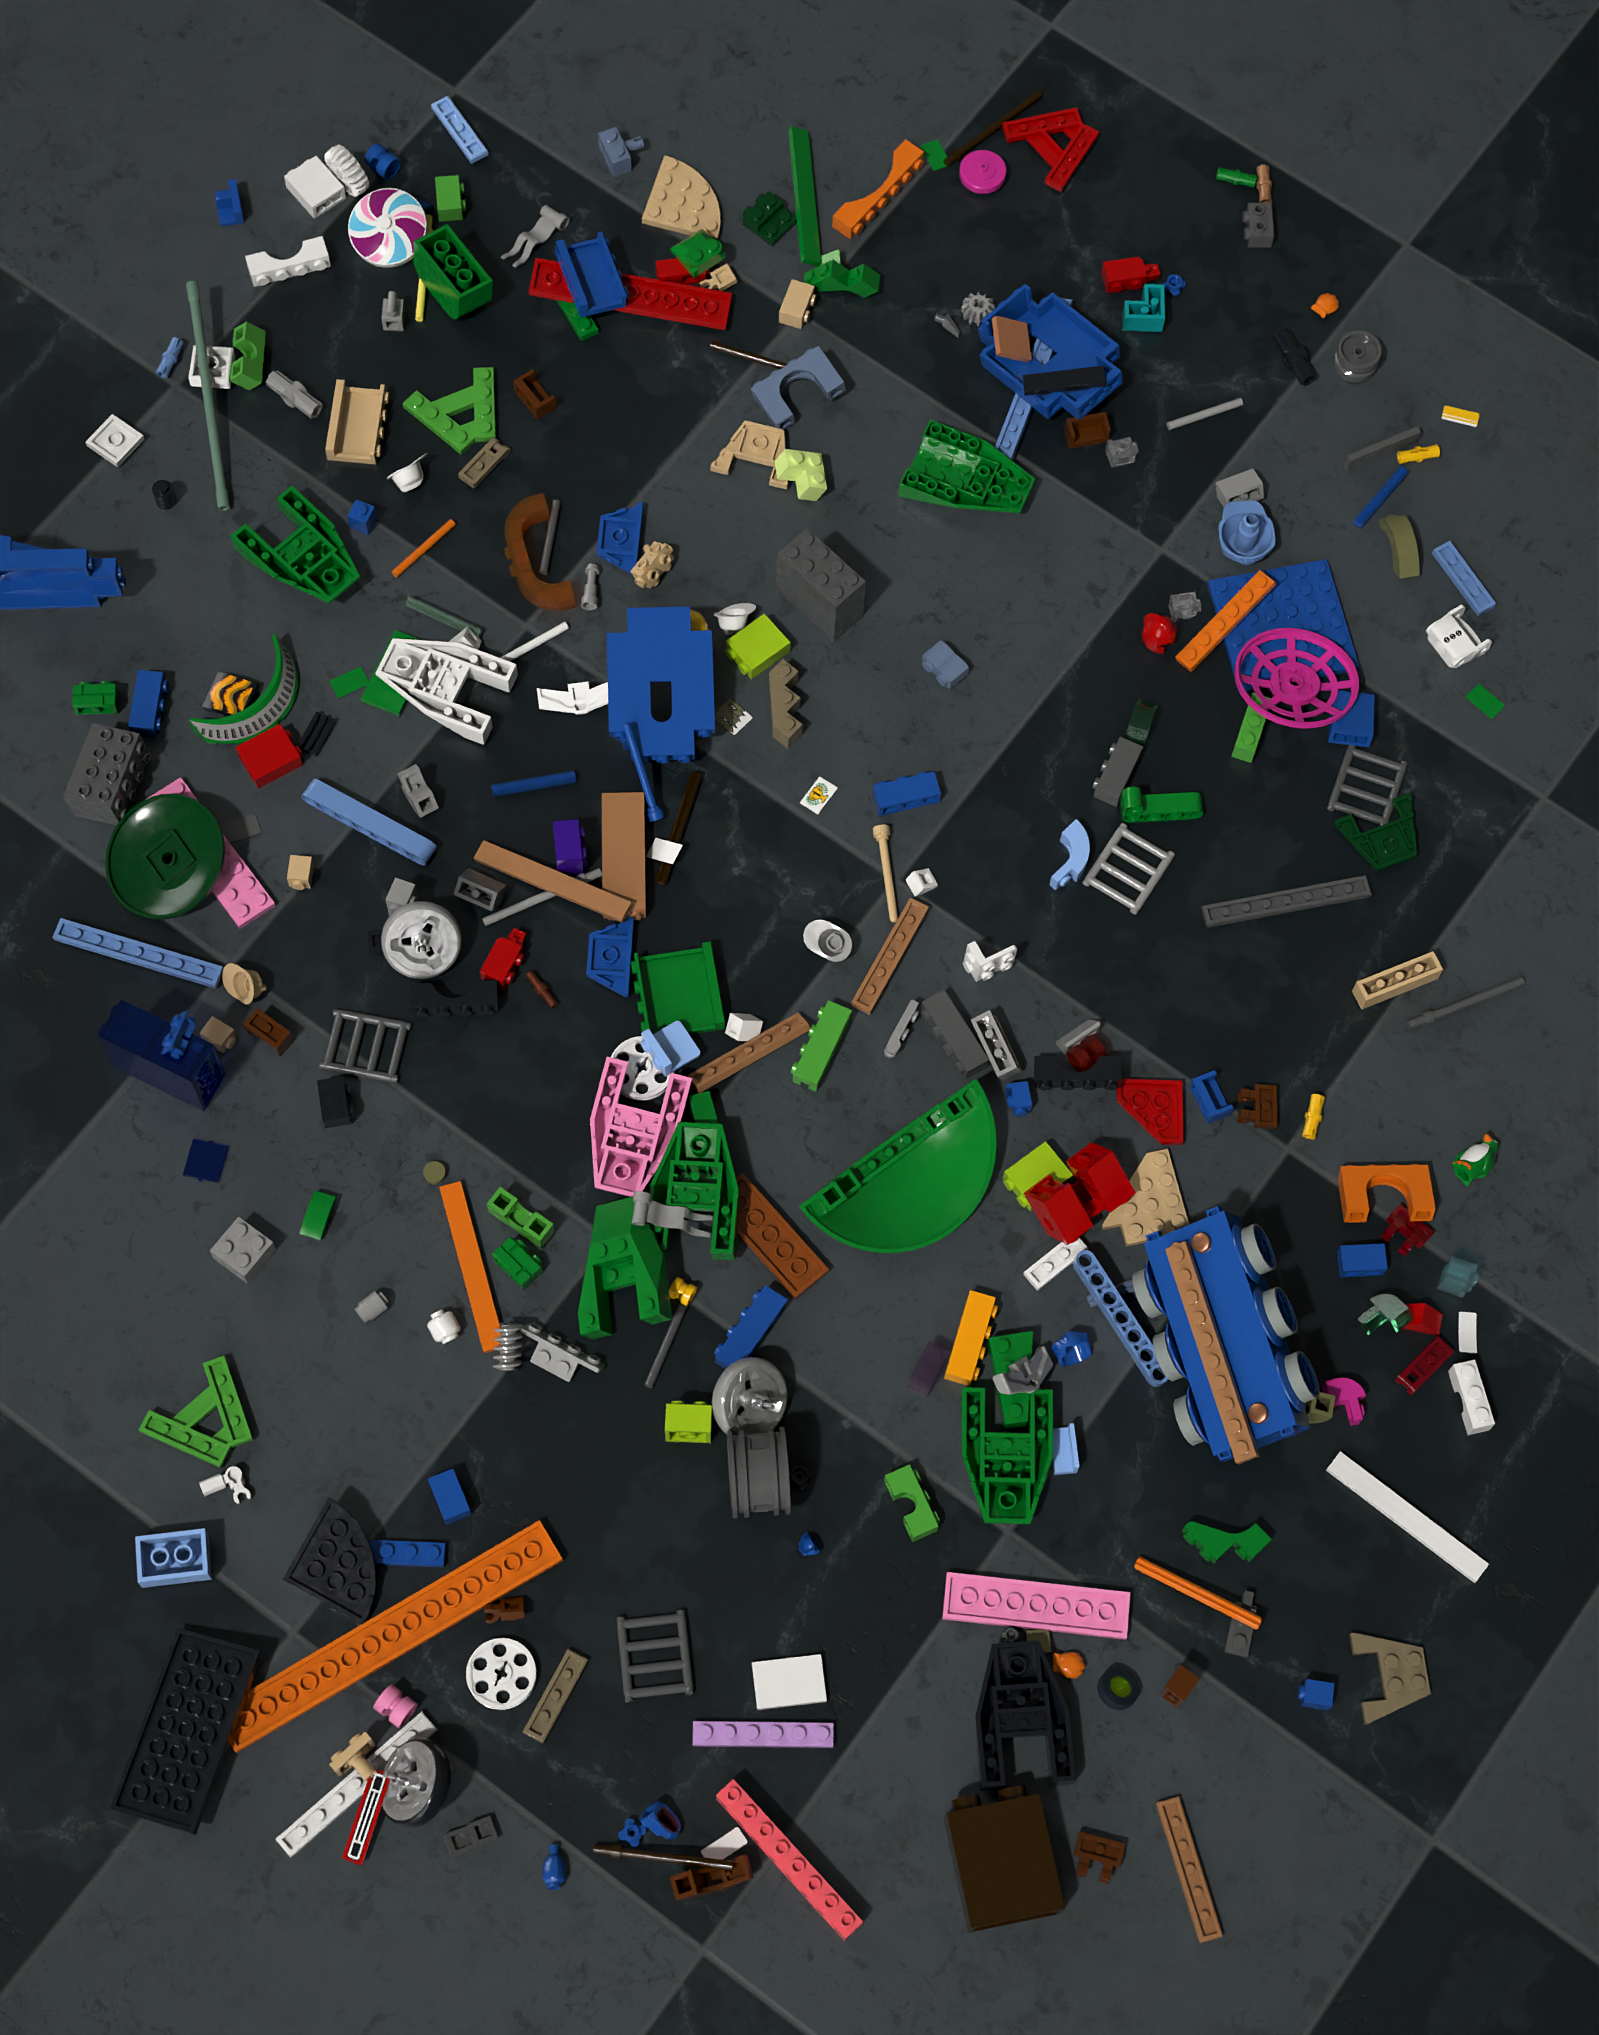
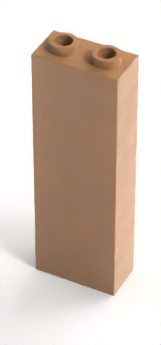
(624, 849)

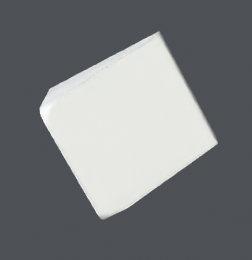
(921, 881)

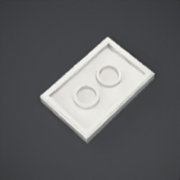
(789, 1682)

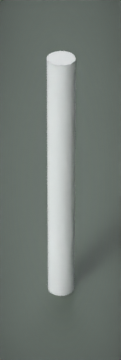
(535, 642)

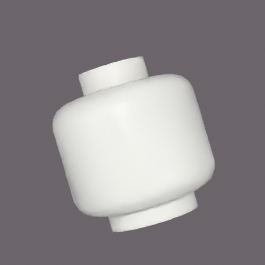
(443, 1326)

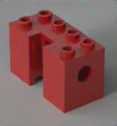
(1067, 1208)

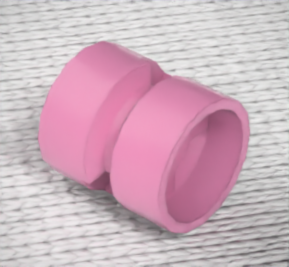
(395, 1706)

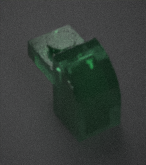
(1140, 722)
(1385, 1309)

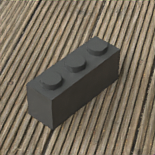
(1117, 771)

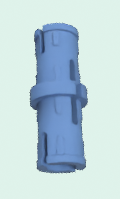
(169, 357)

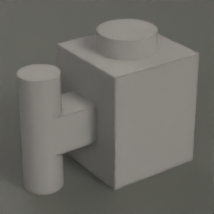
(393, 313)

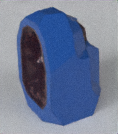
(661, 1820)

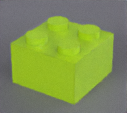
(688, 1422)

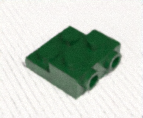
(769, 218)

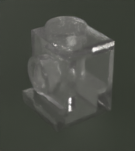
(1121, 451)
(1184, 606)

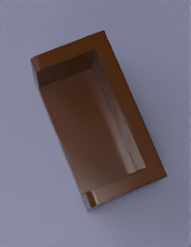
(534, 395)
(1087, 430)
(268, 1031)
(1179, 1686)

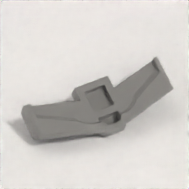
(1025, 1374)

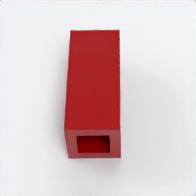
(673, 271)

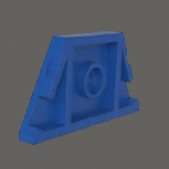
(620, 537)
(611, 956)

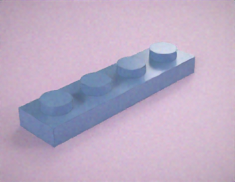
(1463, 578)

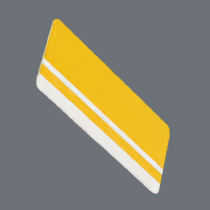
(1460, 416)

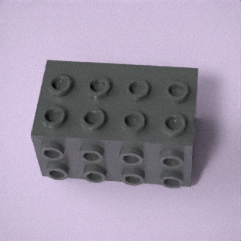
(107, 774)

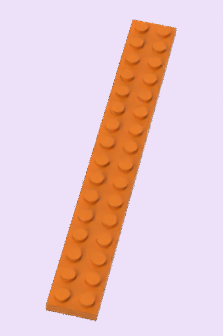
(394, 1633)

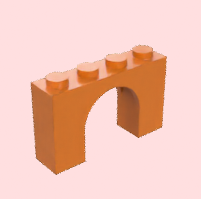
(1410, 1180)

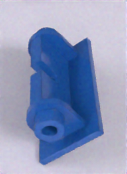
(180, 1026)

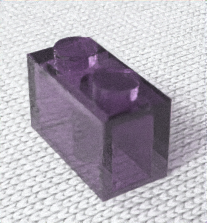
(928, 1368)

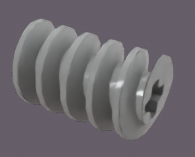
(508, 1346)

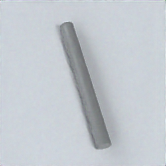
(1204, 413)

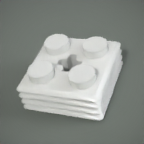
(221, 360)

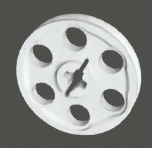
(645, 1077)
(507, 1683)

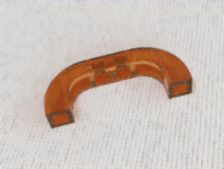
(541, 594)

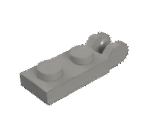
(901, 1031)

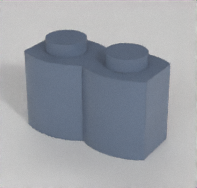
(944, 664)

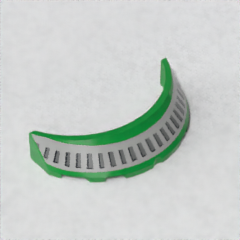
(263, 714)

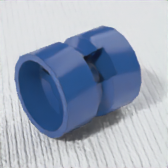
(382, 161)

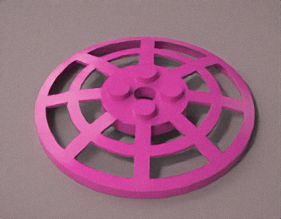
(1297, 672)

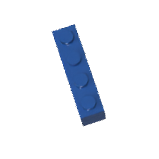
(752, 1328)

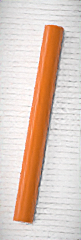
(423, 548)

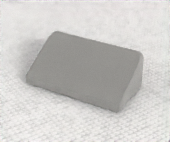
(1077, 1035)

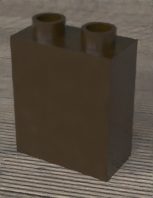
(1003, 1859)

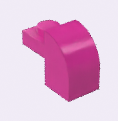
(1348, 1394)

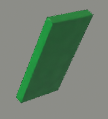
(380, 693)

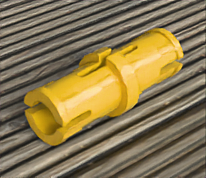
(1418, 454)
(1313, 1116)

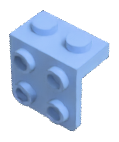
(670, 1047)

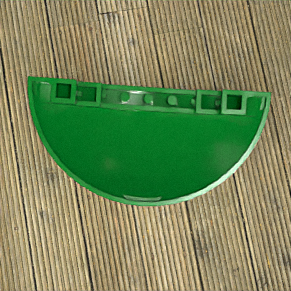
(915, 1181)

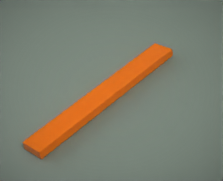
(471, 1264)

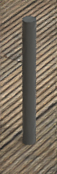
(550, 537)
(668, 1339)

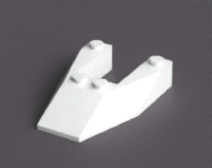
(433, 675)

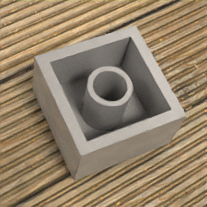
(243, 1250)

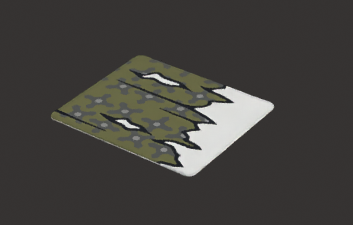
(732, 716)

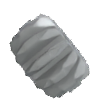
(976, 308)

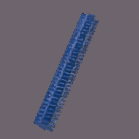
(1380, 497)
(528, 784)

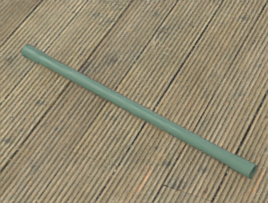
(221, 491)

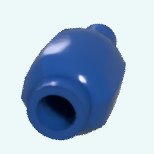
(554, 1869)

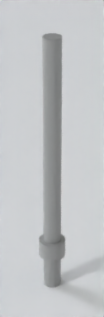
(535, 899)

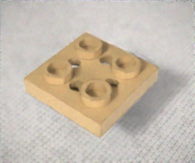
(354, 1757)

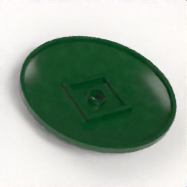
(139, 852)

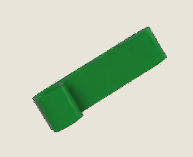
(1159, 807)

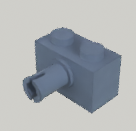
(617, 150)

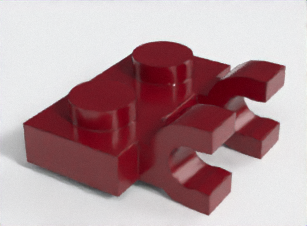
(1415, 1231)

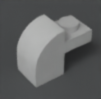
(417, 791)

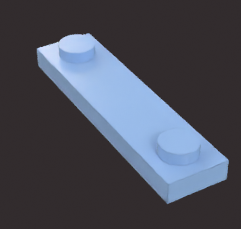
(459, 129)

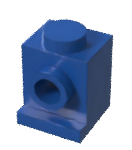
(1018, 1098)

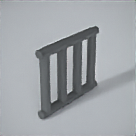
(1347, 769)
(361, 1019)
(626, 1647)

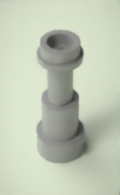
(589, 600)

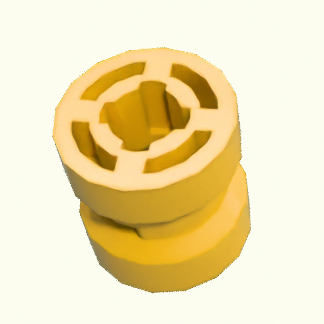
(682, 1291)

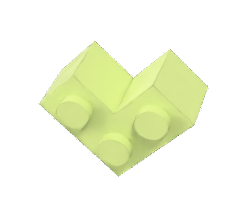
(805, 470)

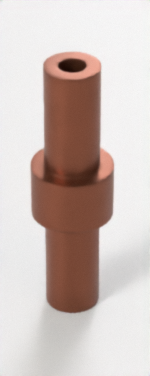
(541, 989)

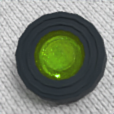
(1118, 1689)

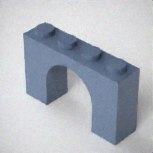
(812, 366)

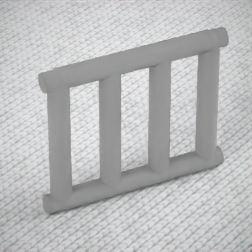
(1112, 847)

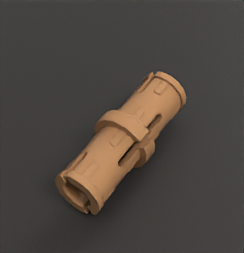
(1264, 184)

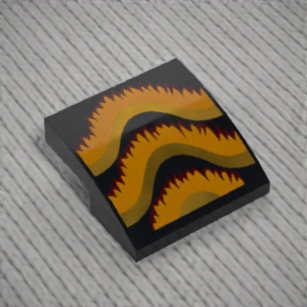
(229, 694)

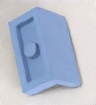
(1065, 1450)

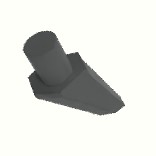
(948, 324)

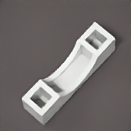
(310, 258)

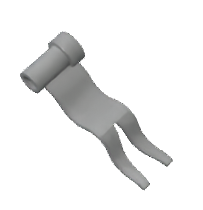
(539, 234)
(665, 1216)

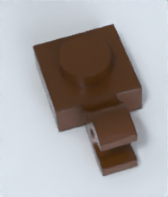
(508, 1609)

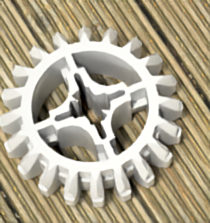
(346, 170)

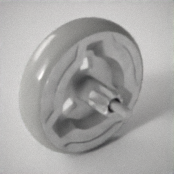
(413, 958)
(762, 1403)

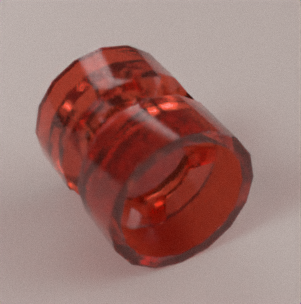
(1087, 1054)

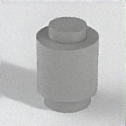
(371, 1306)

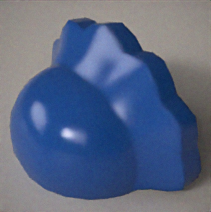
(808, 1545)

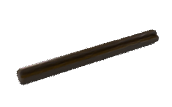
(680, 822)

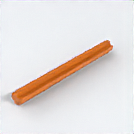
(1198, 1593)

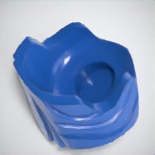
(1072, 1348)

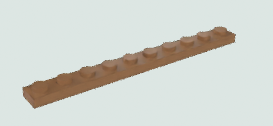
(1212, 1353)

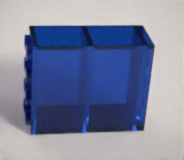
(135, 1047)

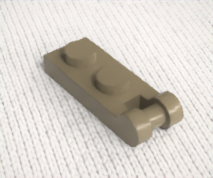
(483, 462)

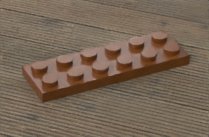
(776, 1241)

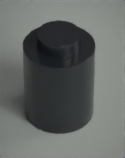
(164, 494)

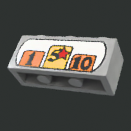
(996, 1045)

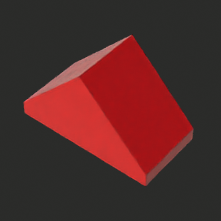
(1425, 1319)

